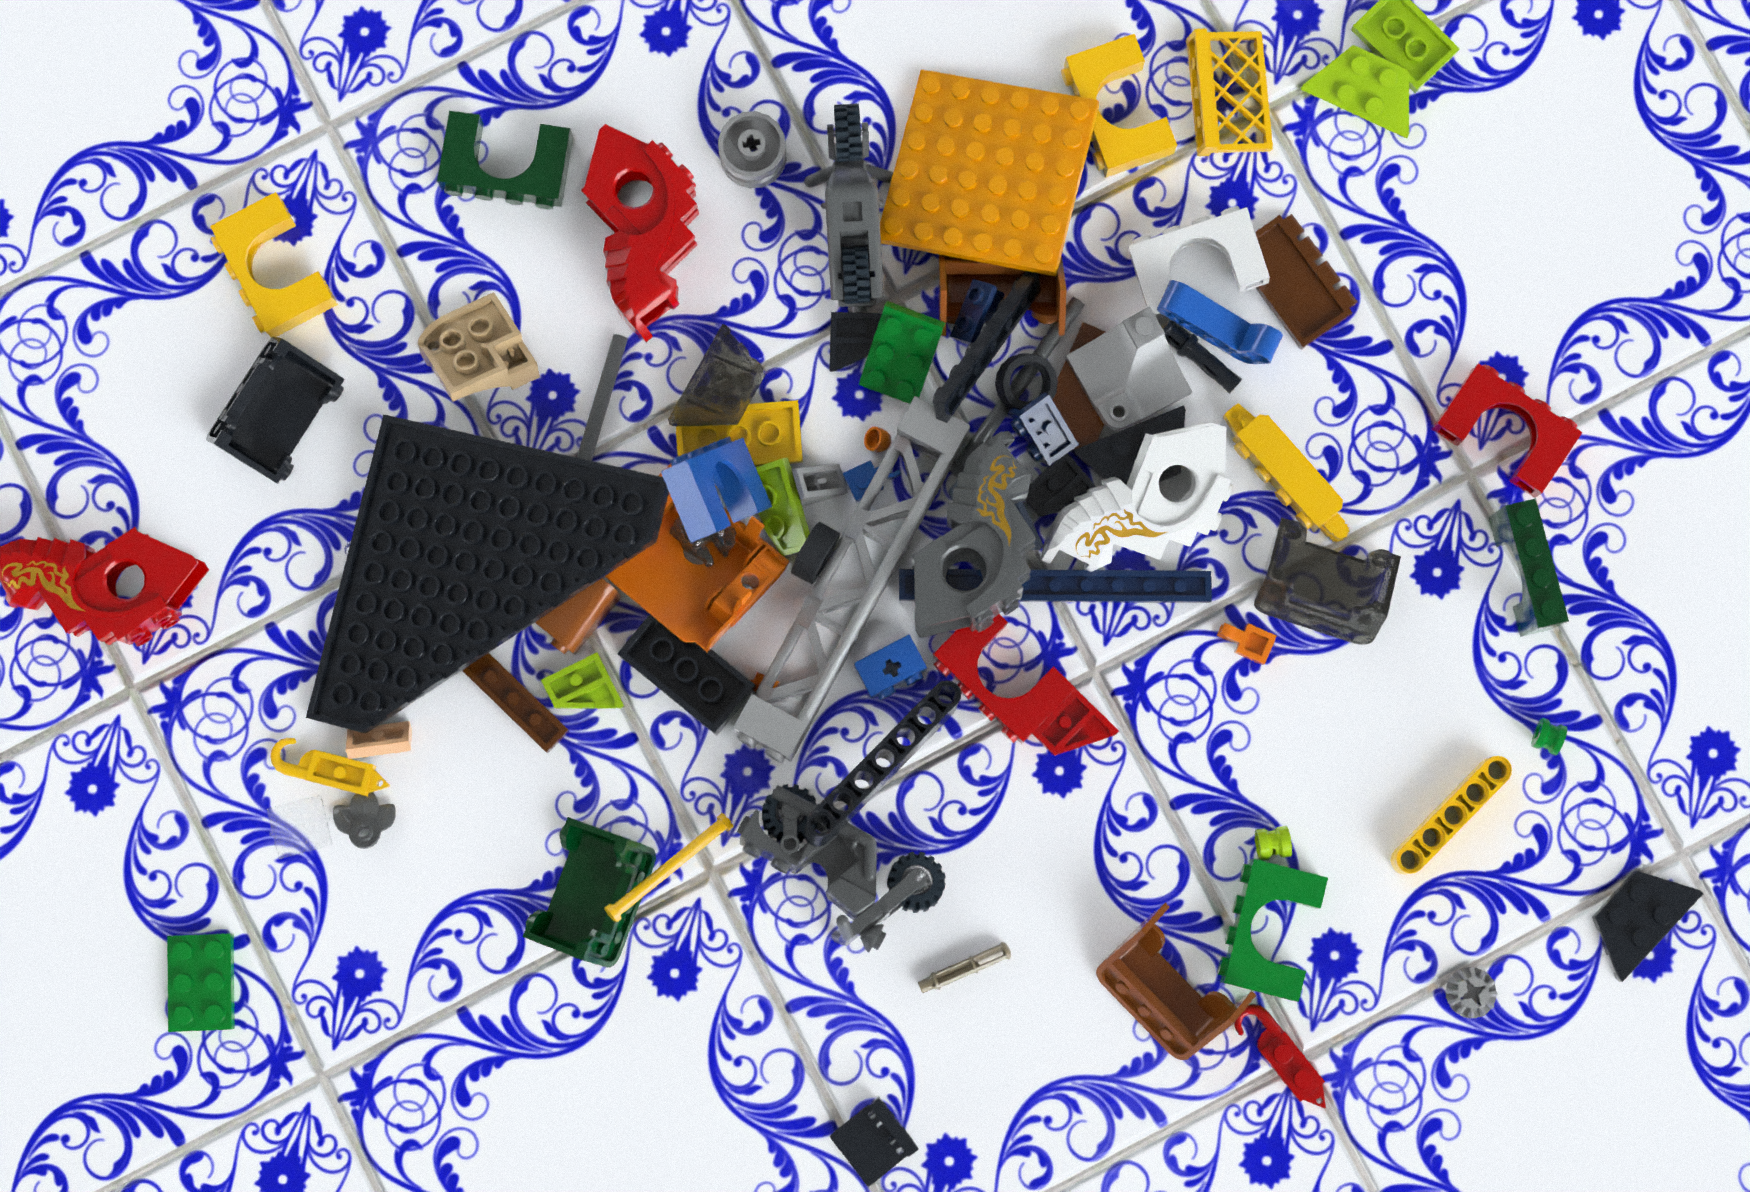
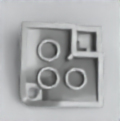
(1129, 371)

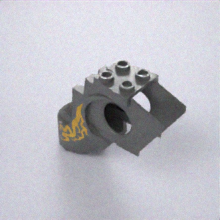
(983, 532)

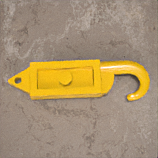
(329, 770)

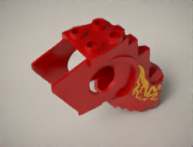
(82, 584)

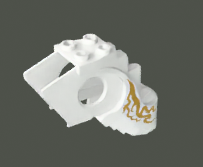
(1137, 512)

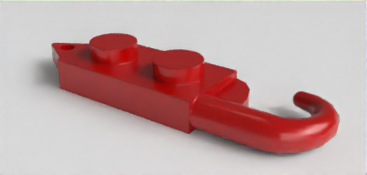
(1285, 1057)

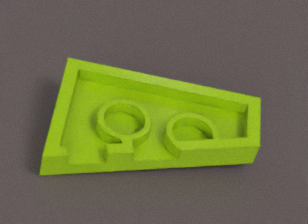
(785, 519)

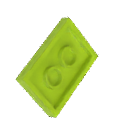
(1406, 38)

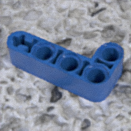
(1218, 325)

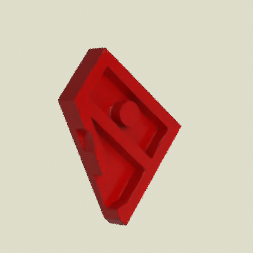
(1073, 726)

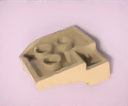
(477, 349)

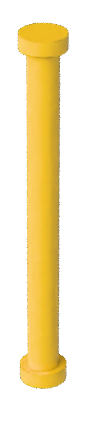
(615, 910)

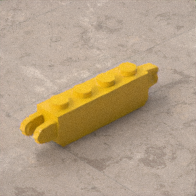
(1288, 472)

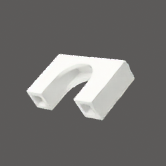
(1230, 233)

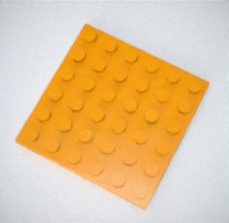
(988, 172)

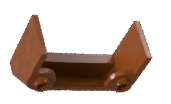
(958, 273)
(1162, 997)

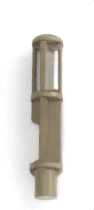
(966, 967)

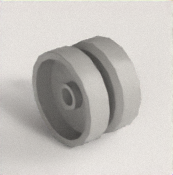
(749, 132)

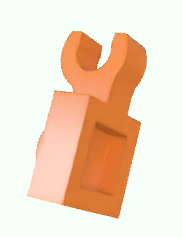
(1251, 642)

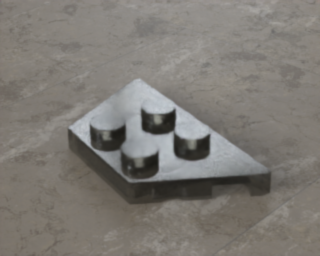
(720, 385)

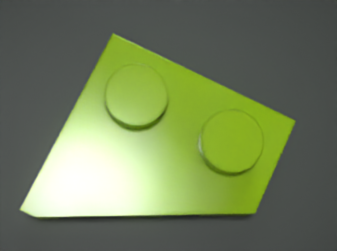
(583, 686)

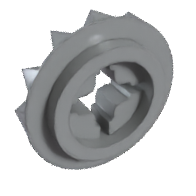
(1457, 987)

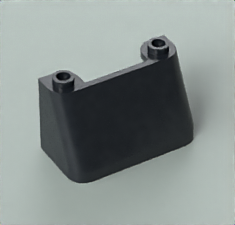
(274, 408)

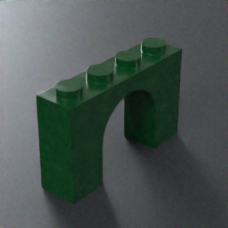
(539, 184)
(1542, 598)

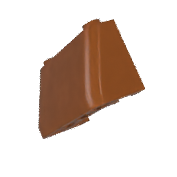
(580, 616)

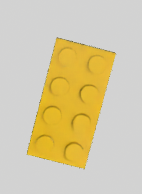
(767, 428)

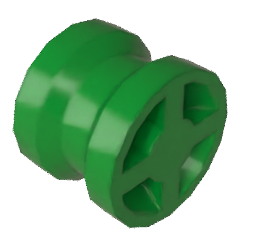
(1549, 736)

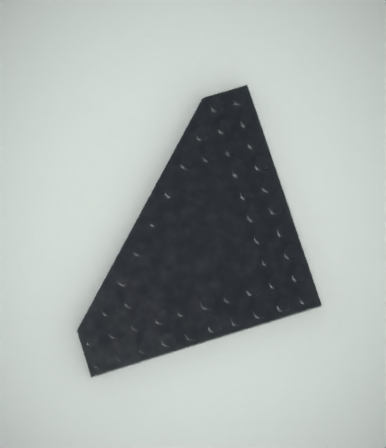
(461, 553)

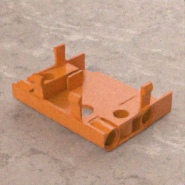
(694, 599)

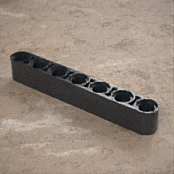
(877, 775)

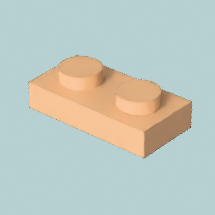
(380, 740)

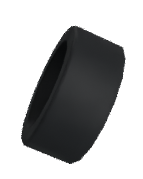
(1006, 369)
(815, 552)

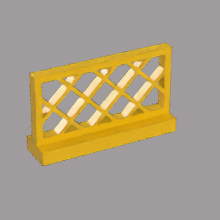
(1204, 87)

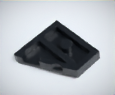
(851, 337)

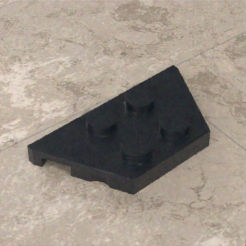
(1117, 453)
(1640, 917)

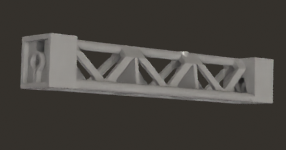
(920, 431)

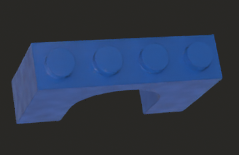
(694, 491)

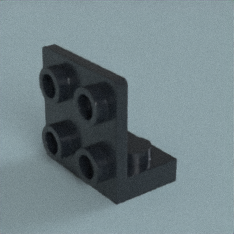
(873, 1141)

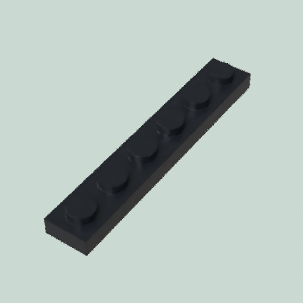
(982, 351)

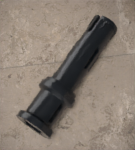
(1187, 345)

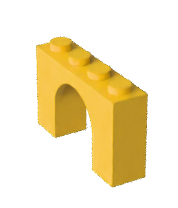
(1116, 147)
(240, 239)

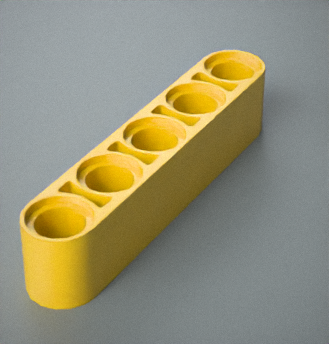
(1465, 809)

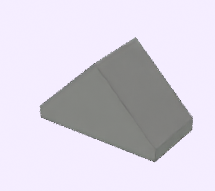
(819, 483)

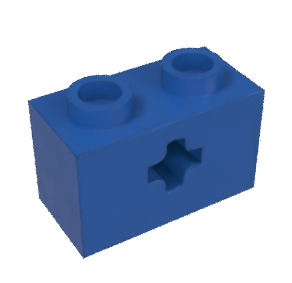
(900, 652)

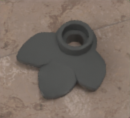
(364, 813)

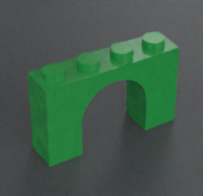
(1243, 963)

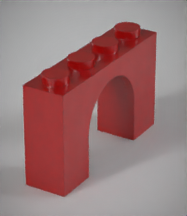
(1550, 435)
(1017, 715)

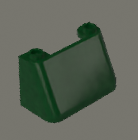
(595, 874)

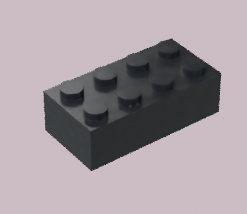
(687, 674)

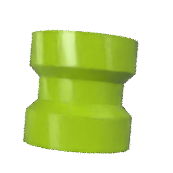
(1273, 842)

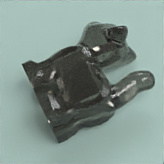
(722, 540)

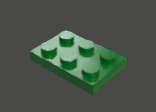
(901, 353)
(200, 982)

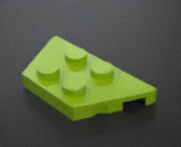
(1365, 88)

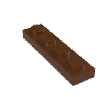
(516, 702)

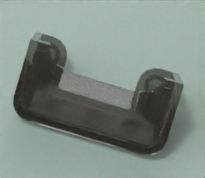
(1326, 587)

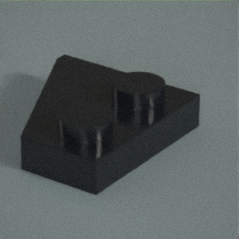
(1057, 486)

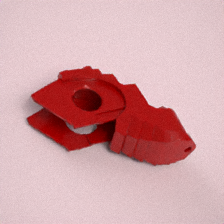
(647, 237)

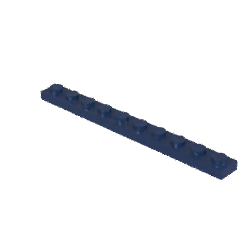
(1088, 586)

